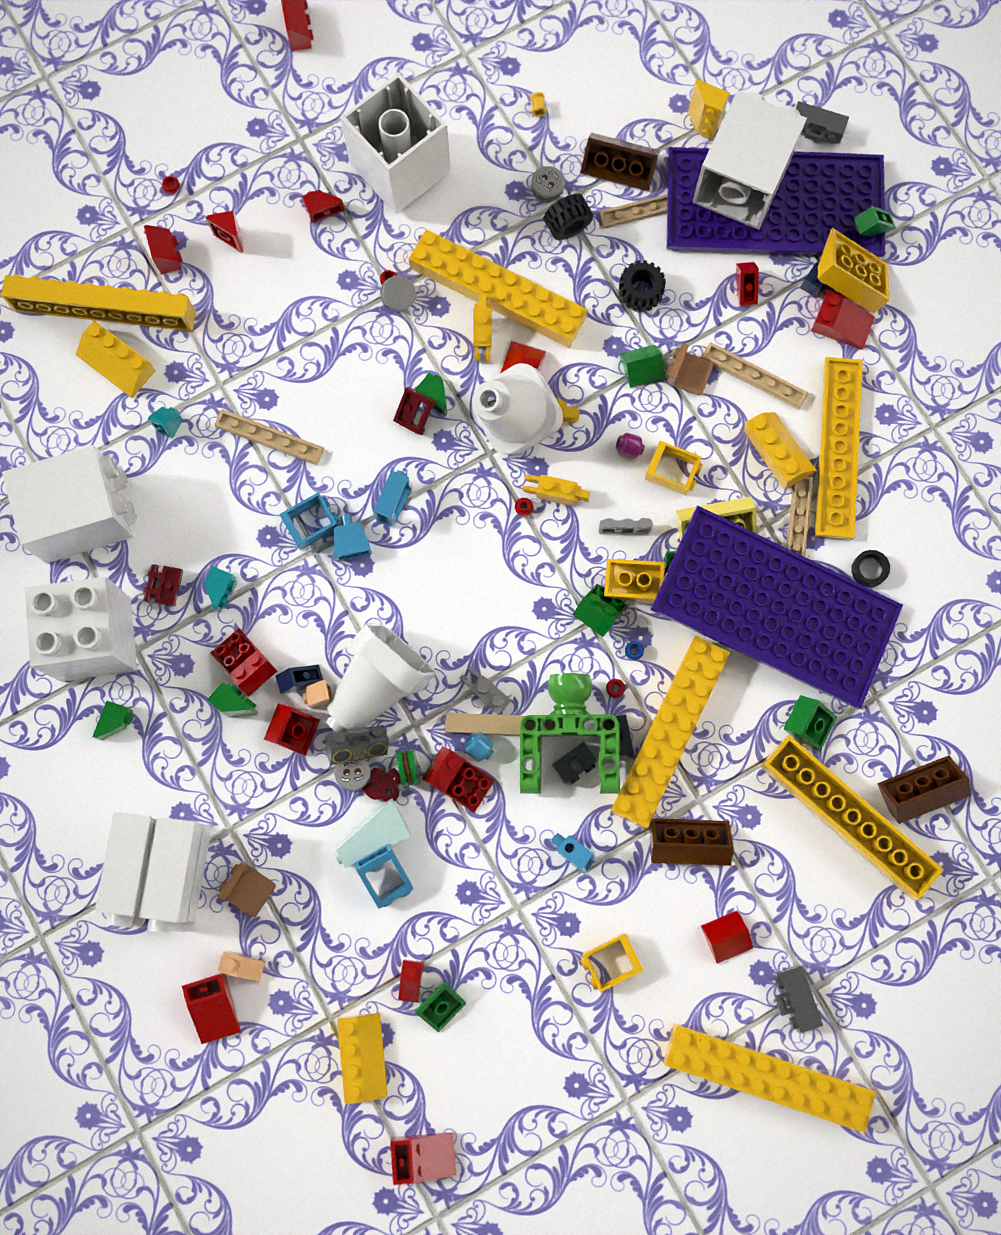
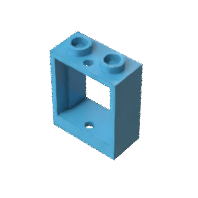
(392, 498)
(303, 506)
(373, 861)

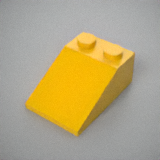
(633, 580)

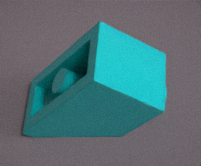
(166, 421)

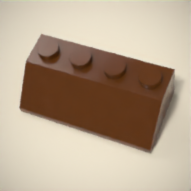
(619, 161)
(924, 789)
(691, 842)

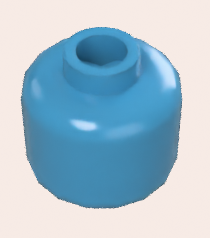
(479, 746)

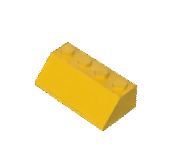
(114, 359)
(778, 449)
(362, 1058)

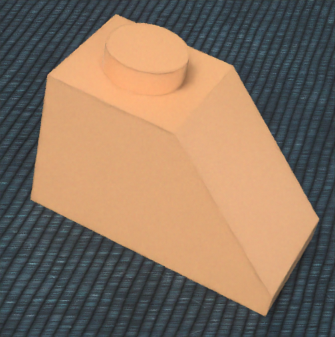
(318, 694)
(241, 966)

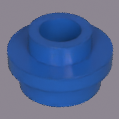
(634, 644)

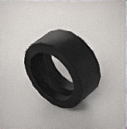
(882, 560)

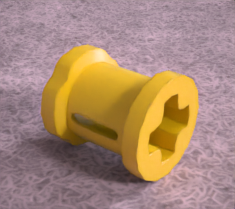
(538, 107)

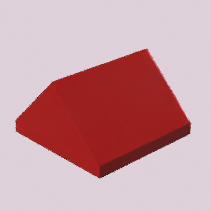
(226, 228)
(727, 936)

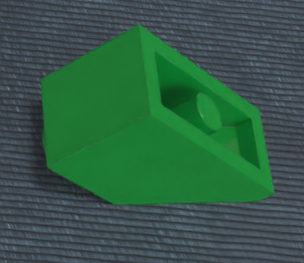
(874, 222)
(433, 387)
(112, 720)

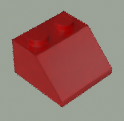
(163, 249)
(291, 729)

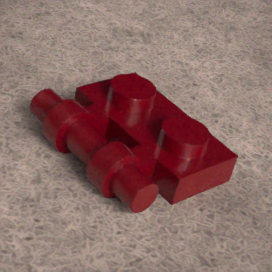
(168, 586)

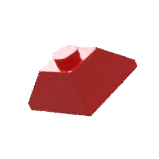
(525, 354)

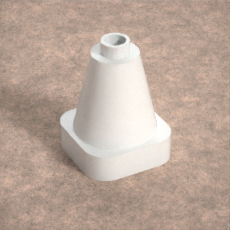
(523, 409)
(376, 678)

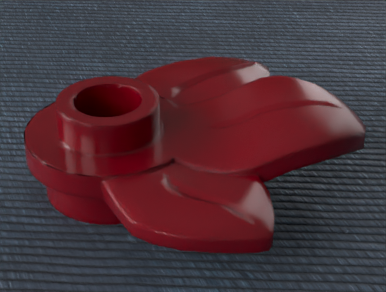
(381, 783)

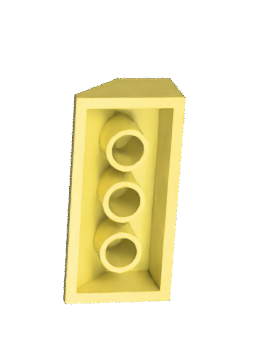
(738, 511)

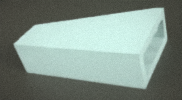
(377, 831)

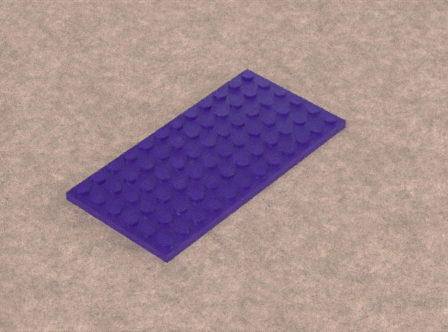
(813, 198)
(777, 607)

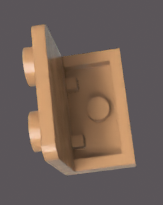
(689, 371)
(246, 889)

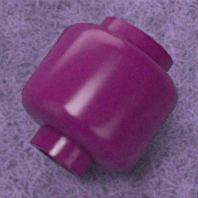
(629, 446)

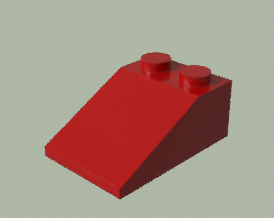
(843, 320)

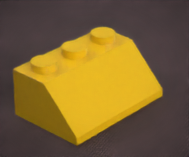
(707, 108)

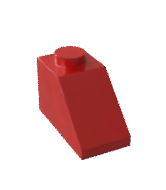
(322, 205)
(747, 283)
(410, 980)

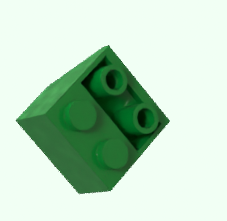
(599, 611)
(229, 702)

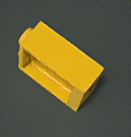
(680, 454)
(630, 953)

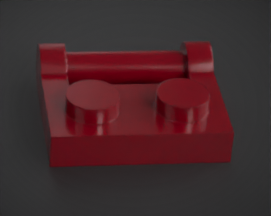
(409, 408)

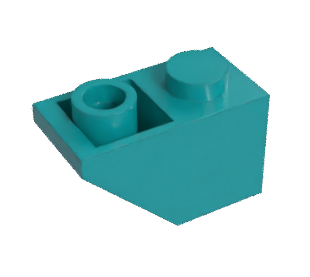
(219, 585)

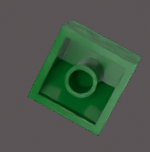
(810, 722)

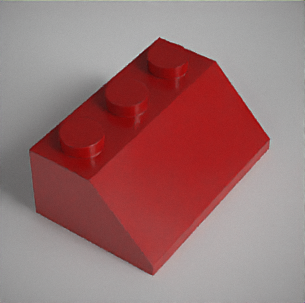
(297, 24)

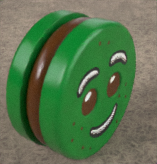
(408, 768)

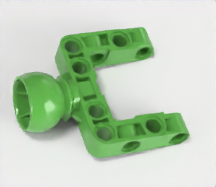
(570, 715)

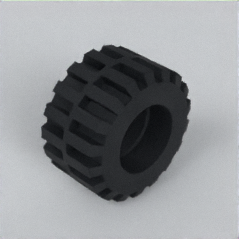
(568, 217)
(641, 272)

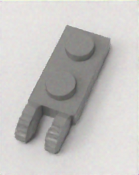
(625, 526)
(486, 691)

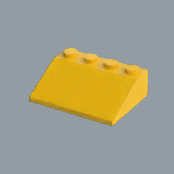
(854, 272)

